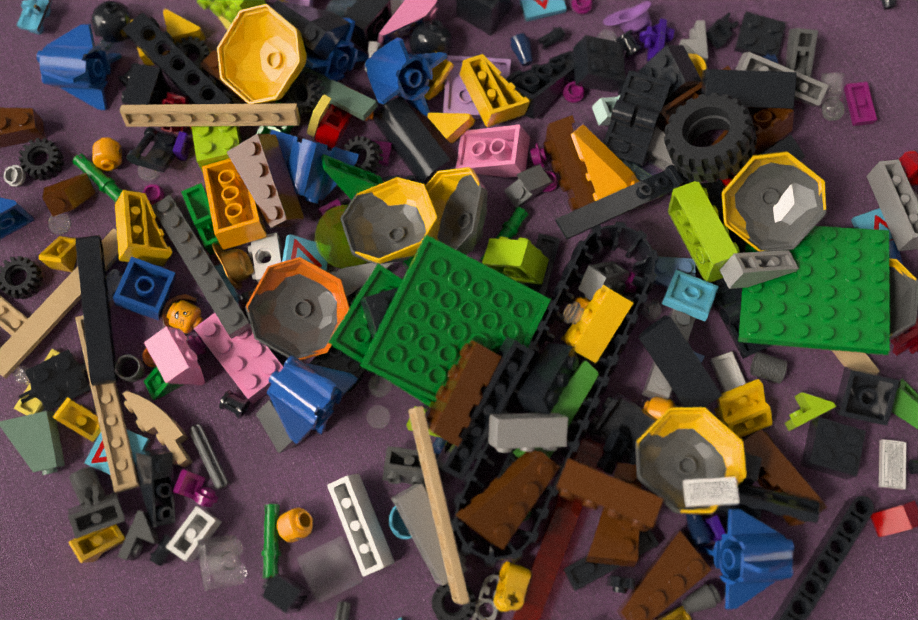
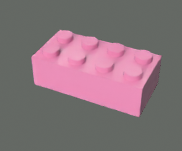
(243, 357)

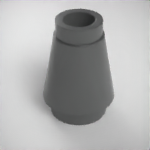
(702, 599)

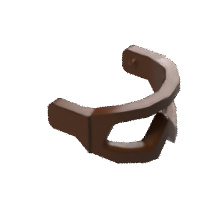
(175, 299)

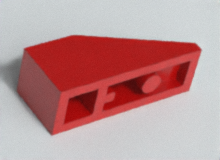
(333, 126)

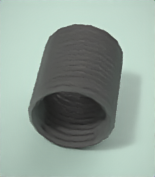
(122, 360)
(768, 367)
(85, 479)

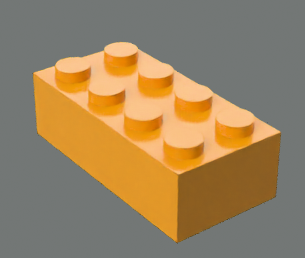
(231, 206)

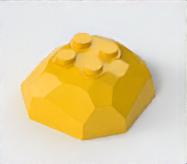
(261, 55)

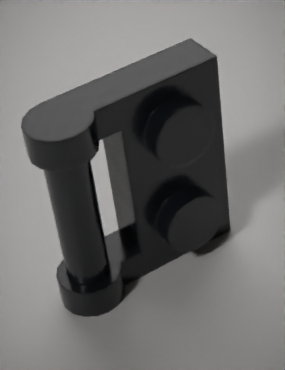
(160, 154)

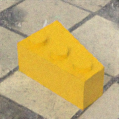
(490, 92)
(138, 230)
(597, 323)

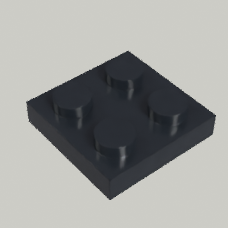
(759, 35)

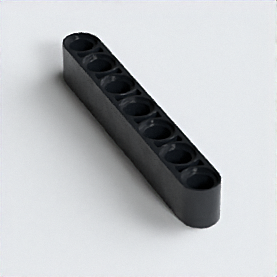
(96, 310)
(831, 560)

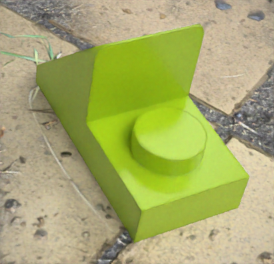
(810, 408)

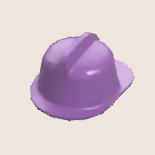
(633, 18)

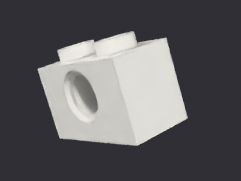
(265, 247)
(197, 526)

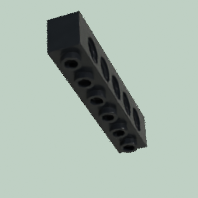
(141, 29)
(494, 397)

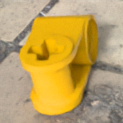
(512, 586)

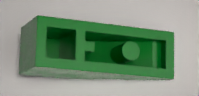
(348, 177)

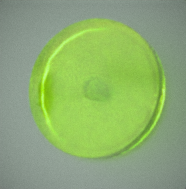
(332, 240)

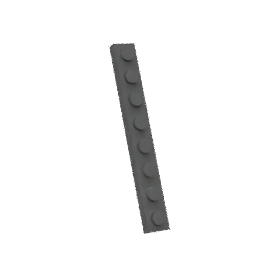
(201, 267)

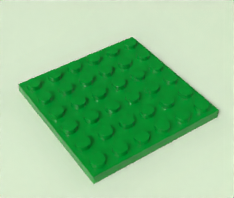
(832, 299)
(441, 308)

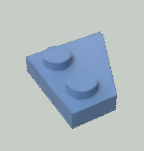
(666, 268)

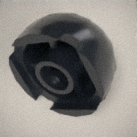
(110, 19)
(431, 37)

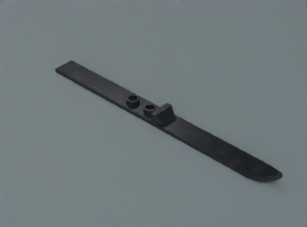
(621, 202)

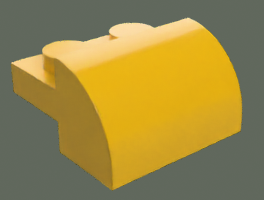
(744, 409)

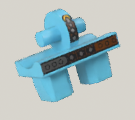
(34, 14)

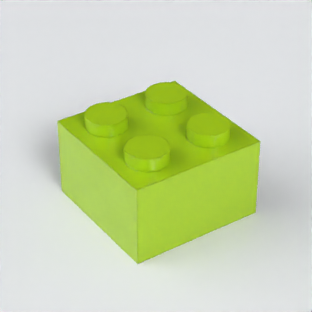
(213, 142)
(516, 259)

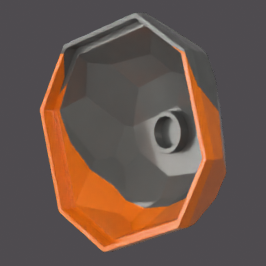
(297, 308)

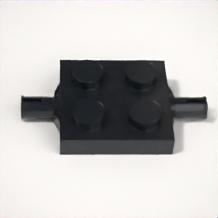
(56, 380)

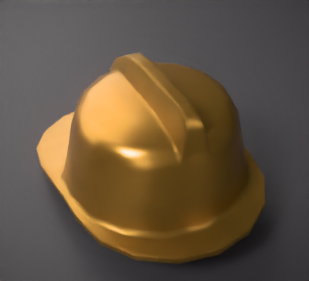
(235, 264)

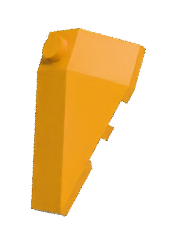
(603, 166)

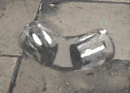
(832, 102)

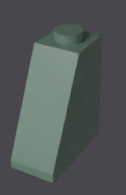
(36, 440)

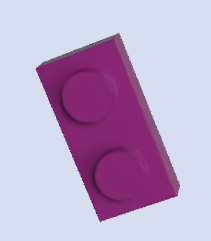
(860, 103)

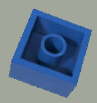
(144, 288)

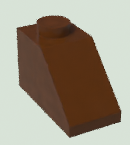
(68, 194)

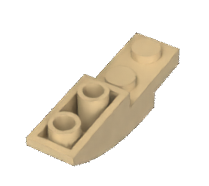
(154, 420)

